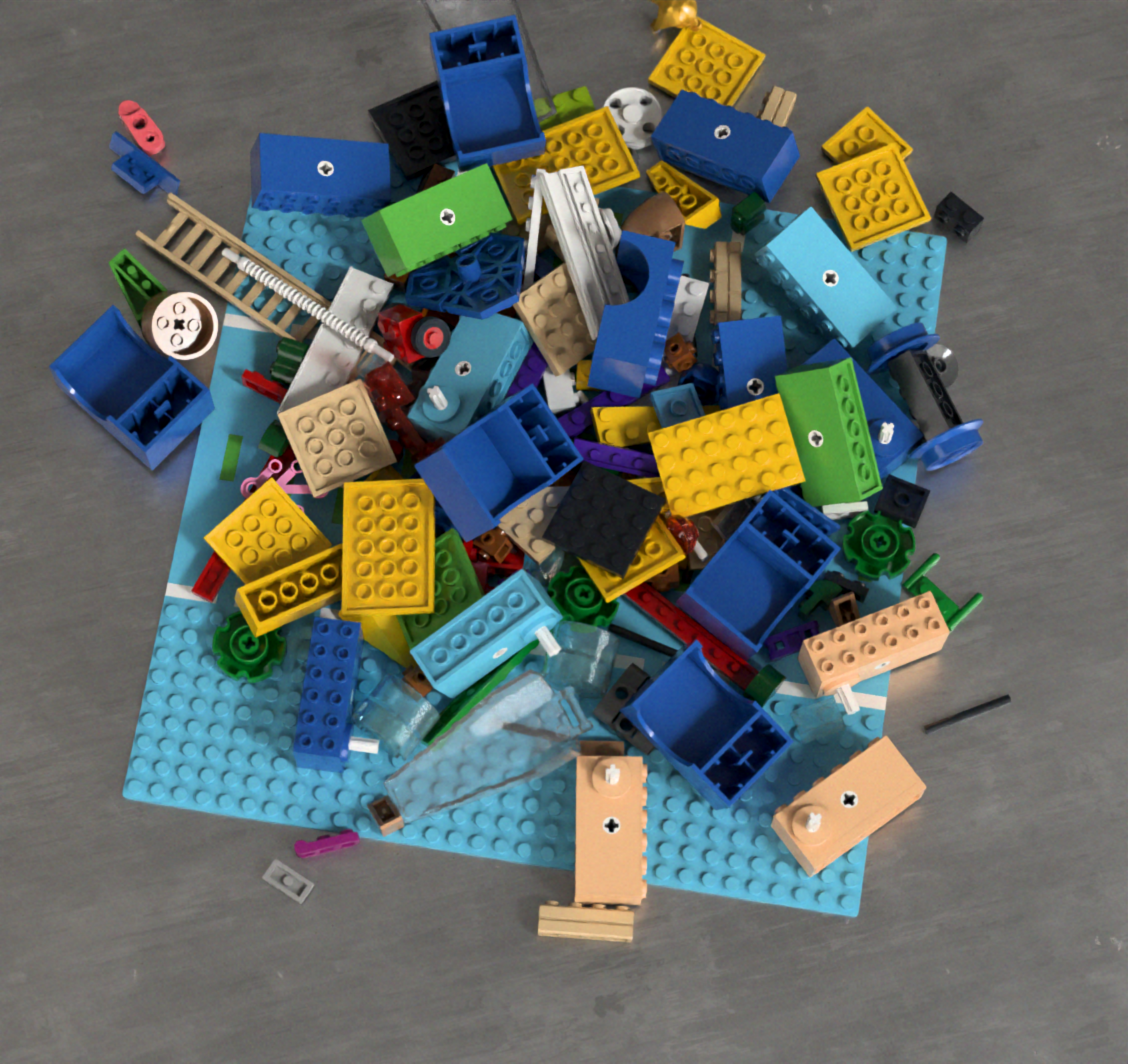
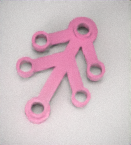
(282, 481)

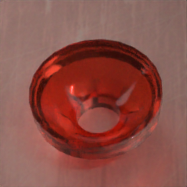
(683, 532)

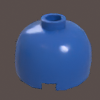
(704, 380)

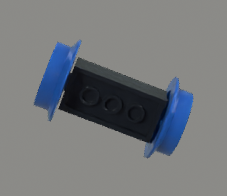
(909, 364)

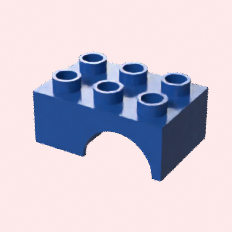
(486, 93)
(635, 332)
(132, 388)
(498, 462)
(758, 575)
(706, 727)

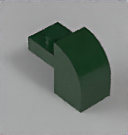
(764, 685)

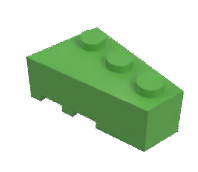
(135, 282)

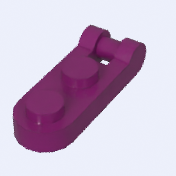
(326, 844)

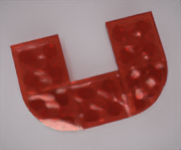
(390, 394)

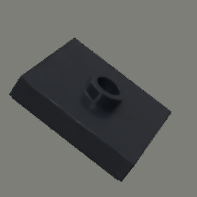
(902, 501)

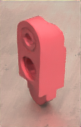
(133, 116)

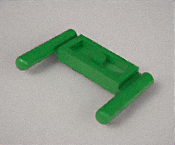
(919, 584)

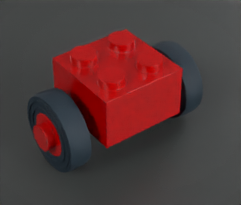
(410, 335)

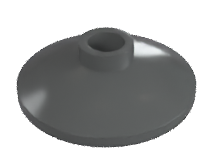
(944, 363)

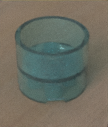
(583, 661)
(396, 717)

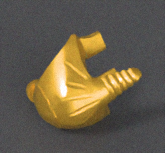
(677, 14)

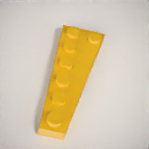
(628, 425)

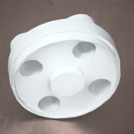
(633, 117)

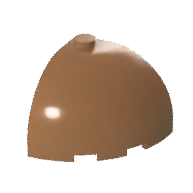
(656, 218)

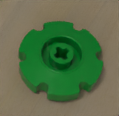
(870, 560)
(580, 599)
(252, 663)

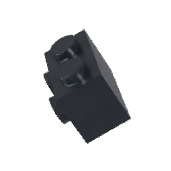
(958, 217)

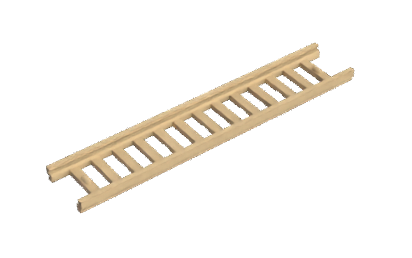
(237, 246)

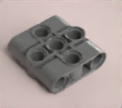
(609, 707)

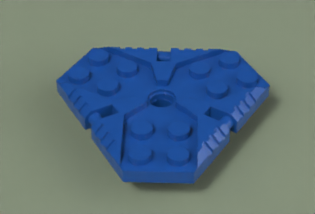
(474, 282)

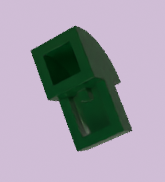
(274, 440)
(820, 595)

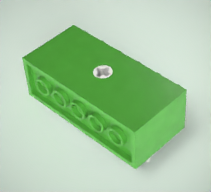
(437, 221)
(829, 432)

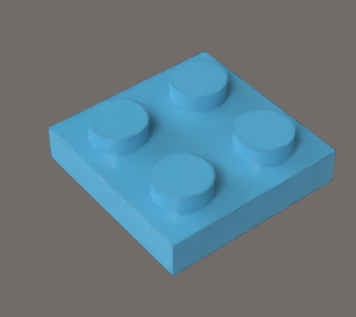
(676, 405)

